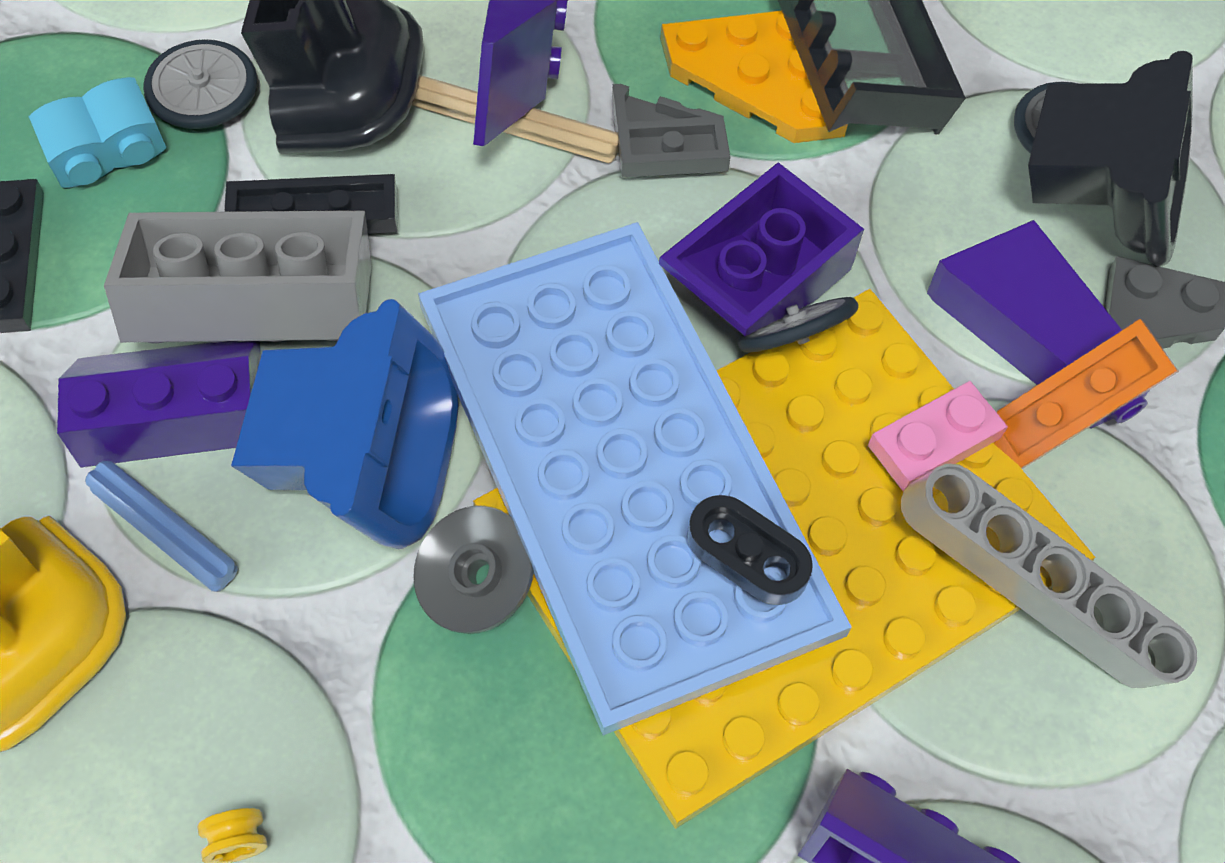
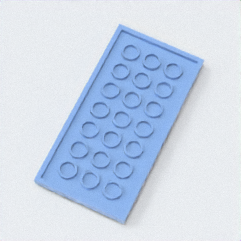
(601, 448)

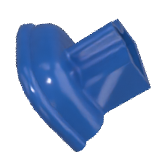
(357, 425)

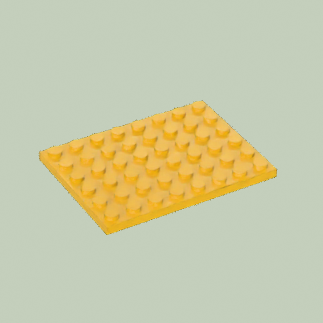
(902, 594)

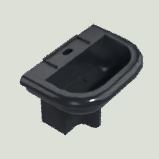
(334, 69)
(1121, 150)

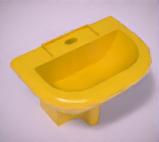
(56, 622)

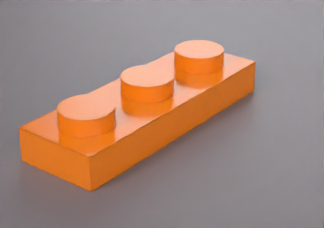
(1083, 393)

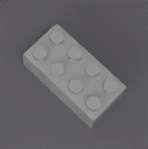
(239, 276)

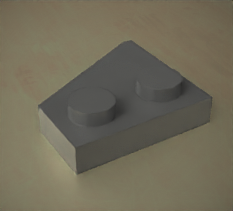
(667, 137)
(1169, 302)

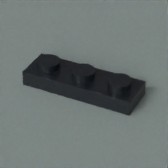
(339, 193)
(19, 245)

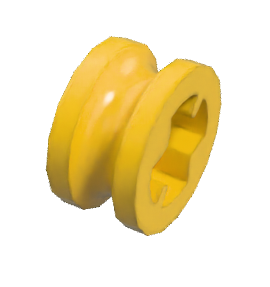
(232, 836)

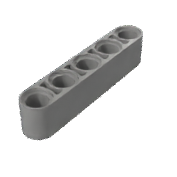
(1076, 580)

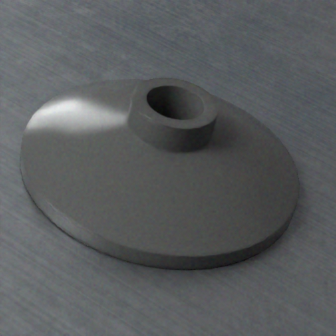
(449, 565)

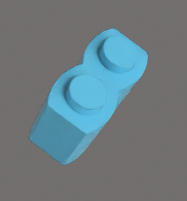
(97, 132)

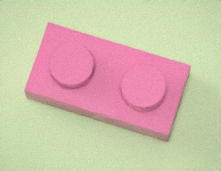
(937, 434)

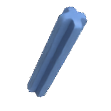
(161, 526)

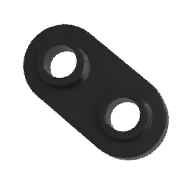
(752, 548)

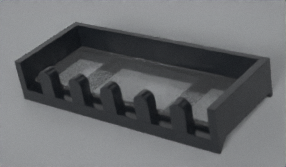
(874, 62)

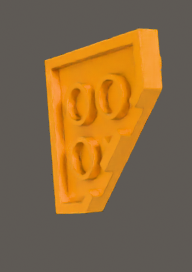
(750, 69)

